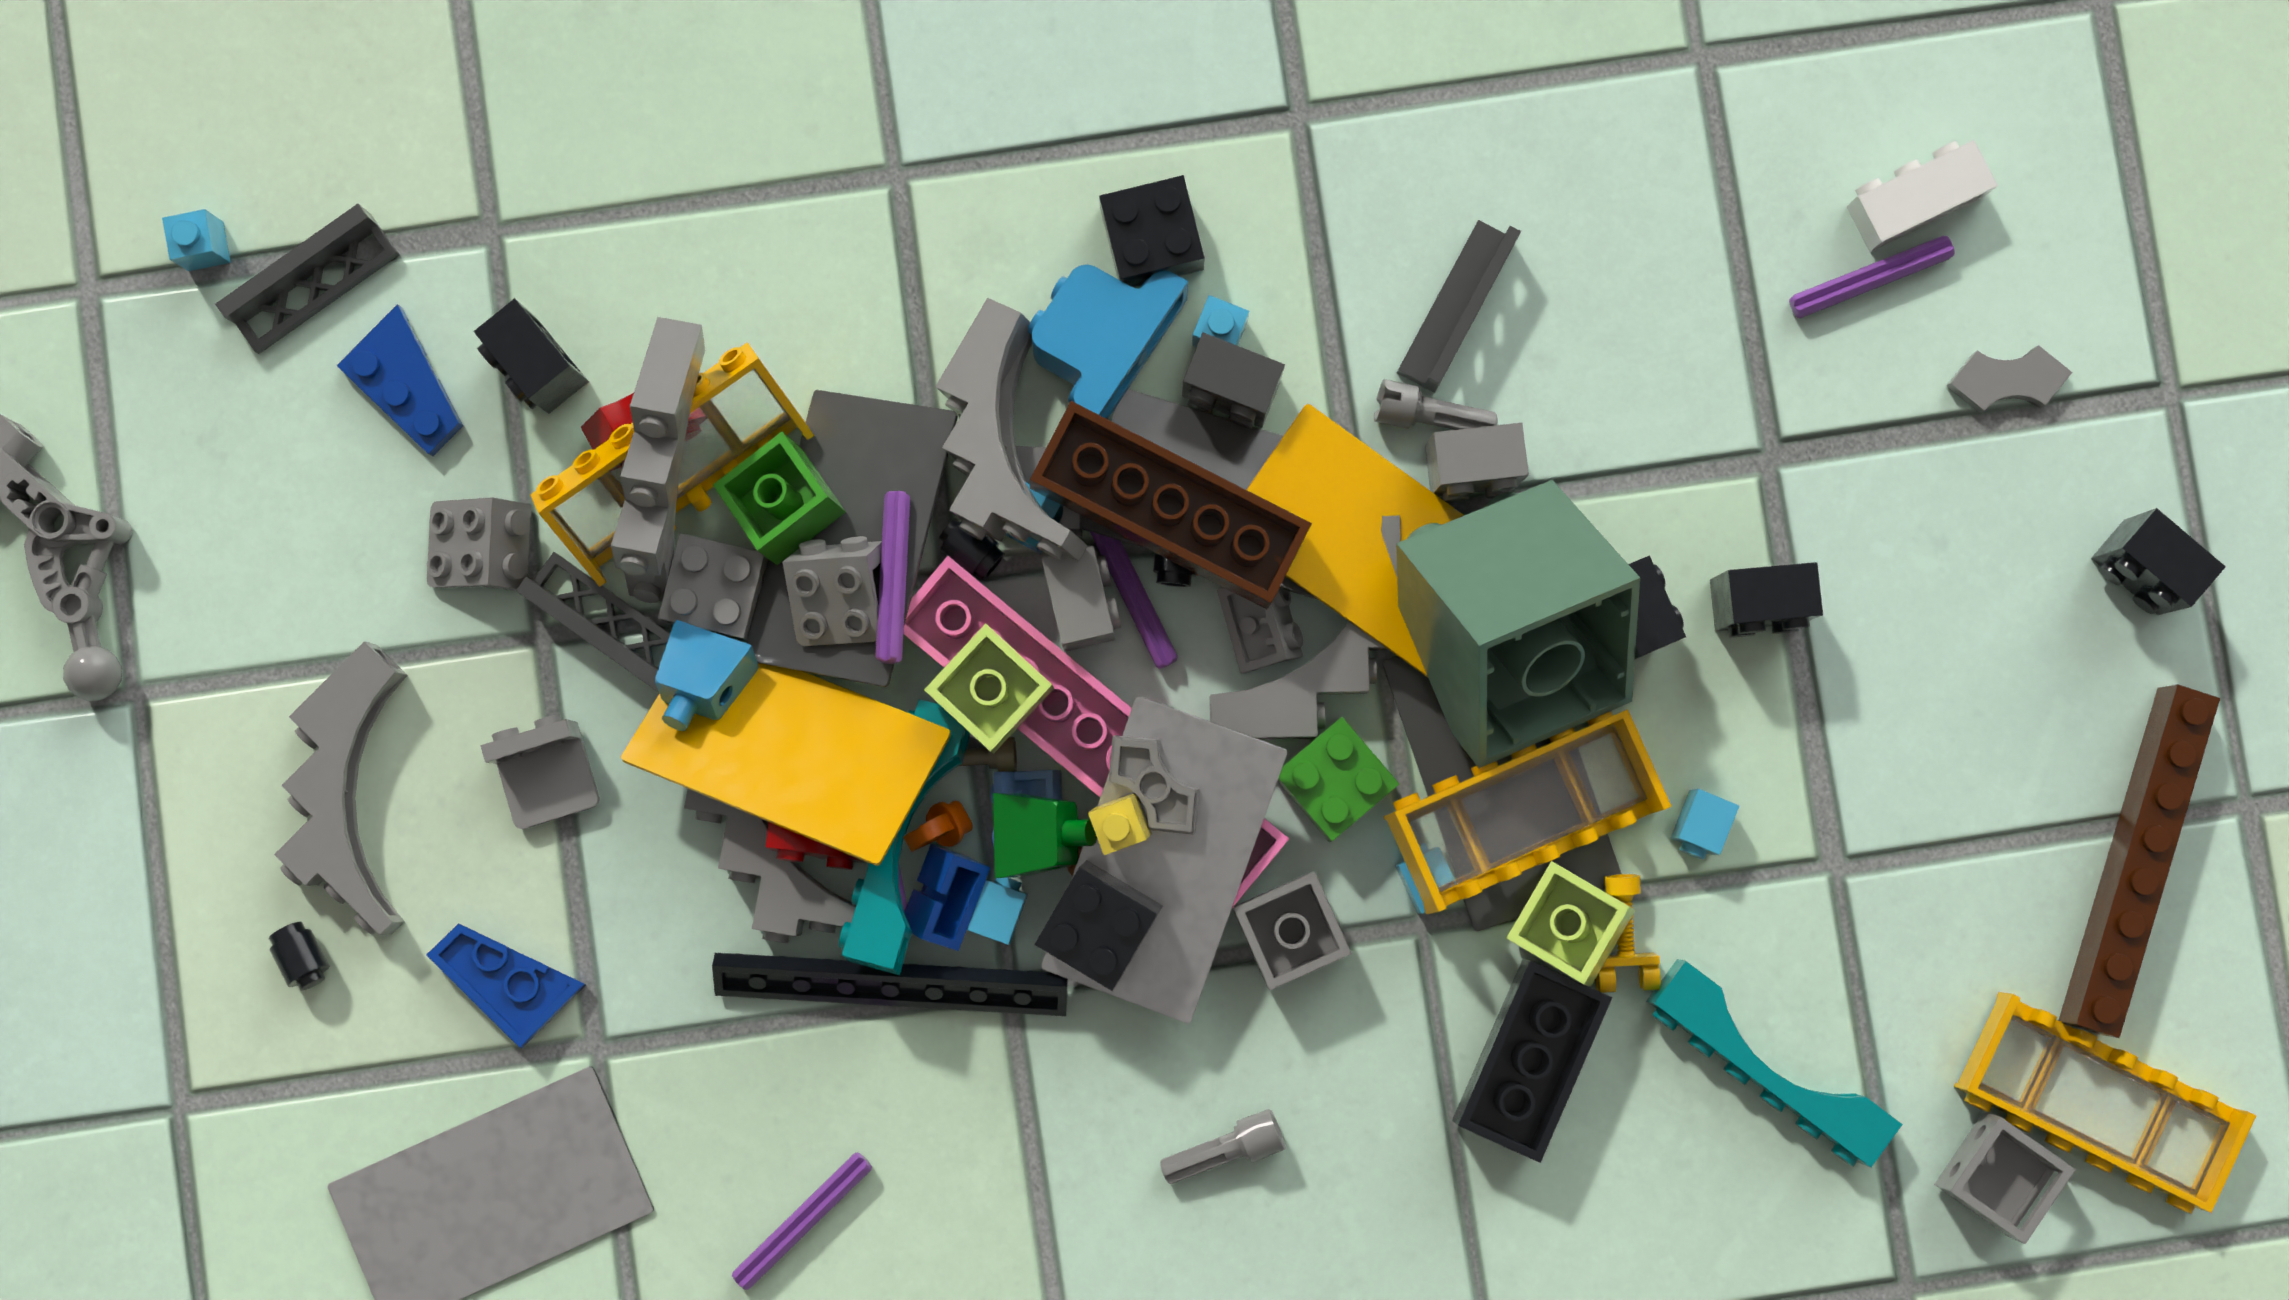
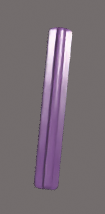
(1871, 276)
(893, 577)
(1136, 600)
(801, 1221)

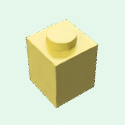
(1120, 823)

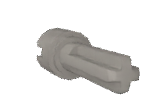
(1404, 406)
(1252, 1138)

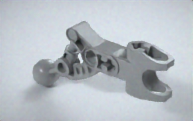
(91, 670)

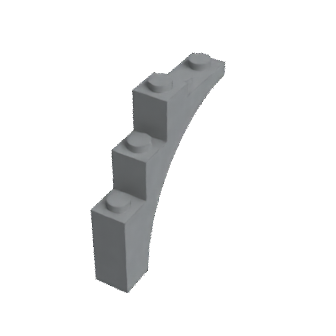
(982, 390)
(653, 462)
(1290, 704)
(325, 785)
(785, 890)

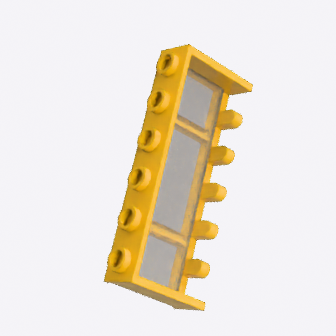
(730, 418)
(1526, 809)
(2104, 1105)

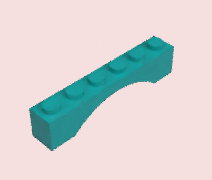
(879, 926)
(1847, 1119)

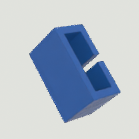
(947, 898)

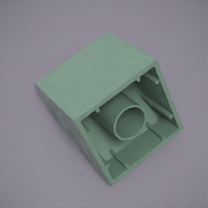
(1519, 620)

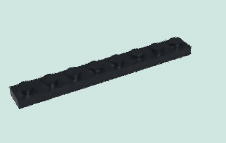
(915, 986)

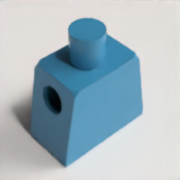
(701, 674)

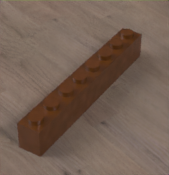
(2139, 860)

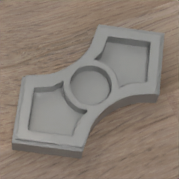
(2028, 378)
(1139, 767)

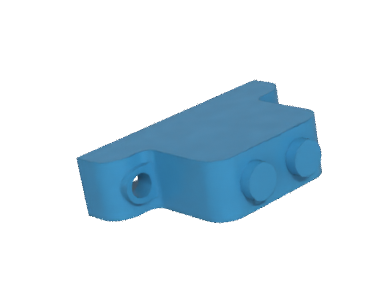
(1104, 331)

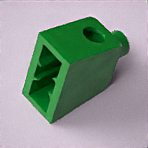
(1036, 834)

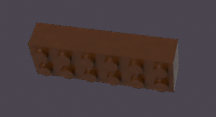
(1169, 505)

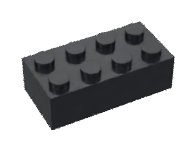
(1531, 1060)

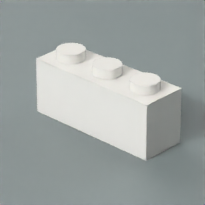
(1921, 193)

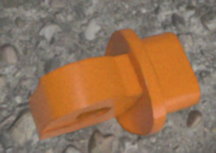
(943, 824)

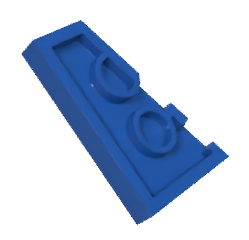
(400, 380)
(503, 983)

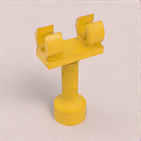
(1624, 888)

